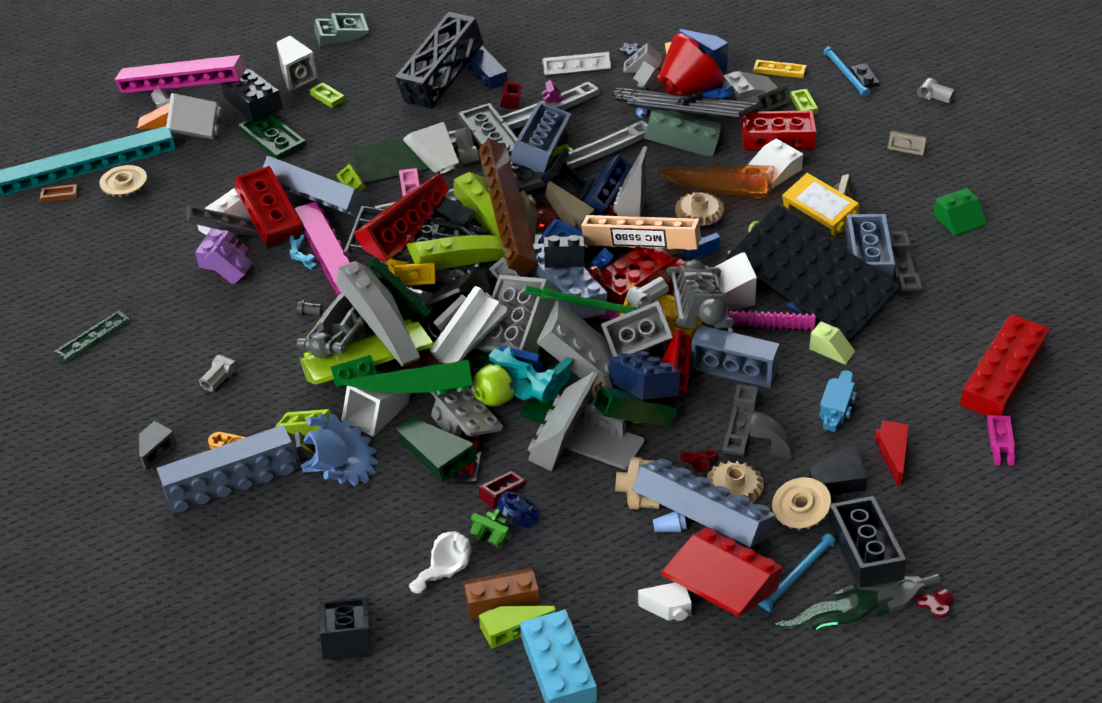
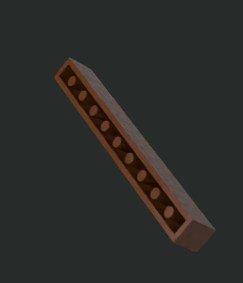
(507, 207)

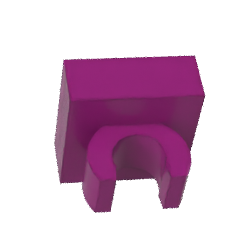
(551, 93)

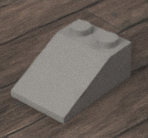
(747, 84)

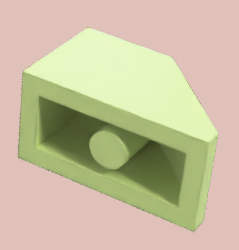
(831, 343)

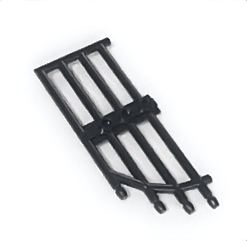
(685, 104)
(427, 232)

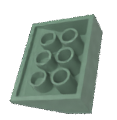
(683, 131)

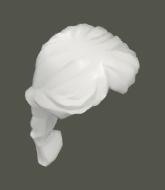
(448, 557)

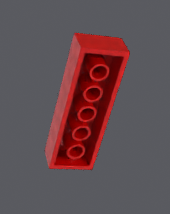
(1004, 366)

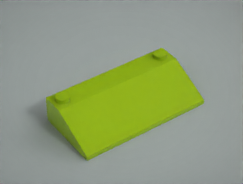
(319, 370)

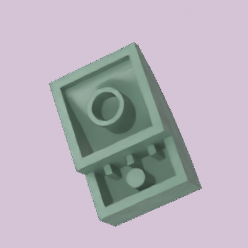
(340, 28)

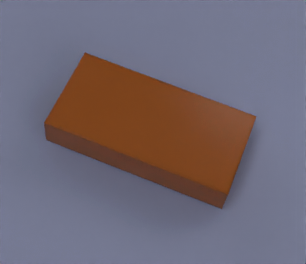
(59, 193)

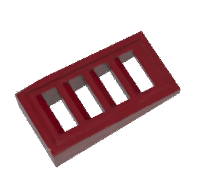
(490, 496)

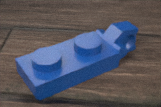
(601, 259)

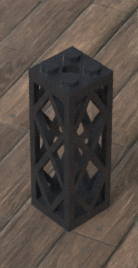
(415, 84)

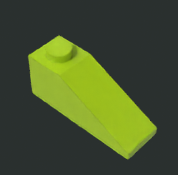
(298, 421)
(503, 623)

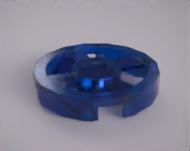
(514, 504)

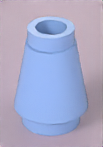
(670, 523)

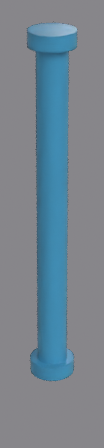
(864, 91)
(827, 541)

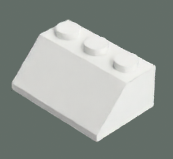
(228, 203)

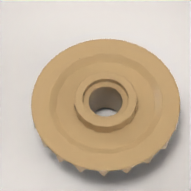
(123, 180)
(700, 206)
(738, 479)
(799, 493)

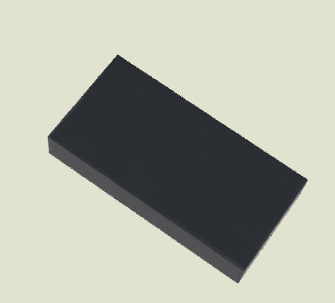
(454, 212)

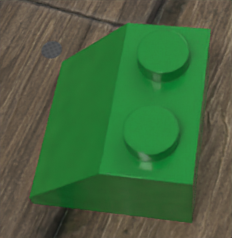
(959, 212)

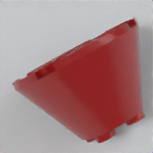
(688, 69)

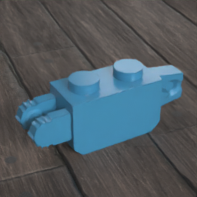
(837, 401)

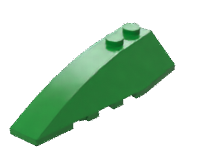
(418, 380)

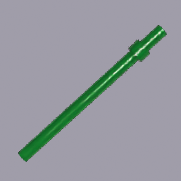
(546, 294)

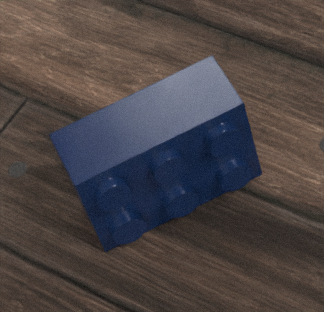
(644, 375)

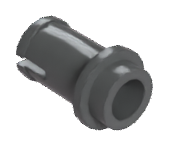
(309, 308)

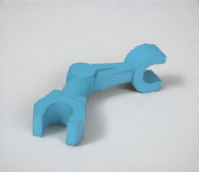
(295, 254)

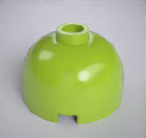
(492, 386)

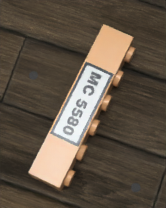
(641, 232)

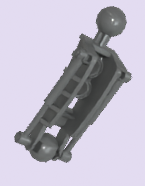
(699, 291)
(335, 330)

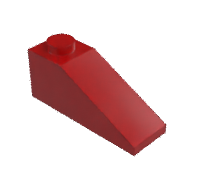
(679, 355)
(892, 447)

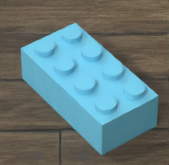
(558, 659)

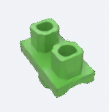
(482, 525)

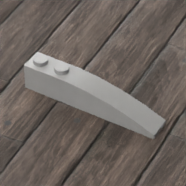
(377, 309)

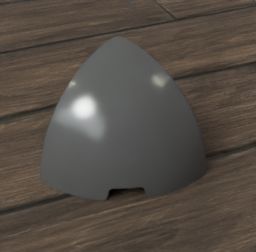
(768, 428)

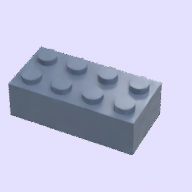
(870, 241)
(734, 356)

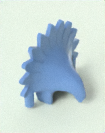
(339, 450)

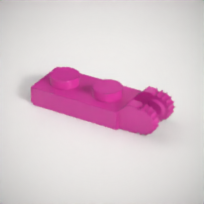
(1001, 438)

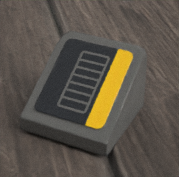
(304, 450)

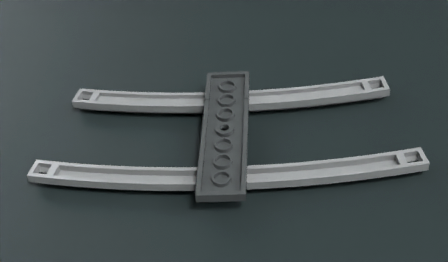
(486, 123)

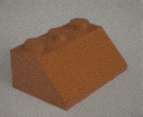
(502, 589)

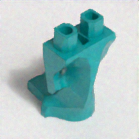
(542, 386)

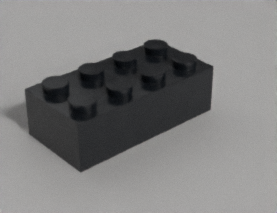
(252, 95)
(867, 542)

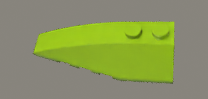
(474, 194)
(457, 250)

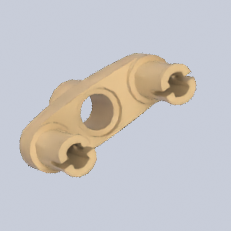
(625, 483)

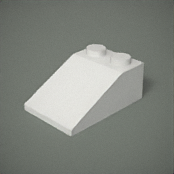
(784, 158)

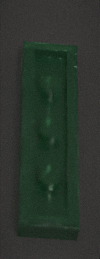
(92, 337)

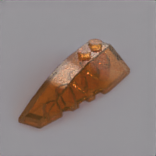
(738, 180)

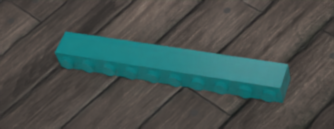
(85, 160)

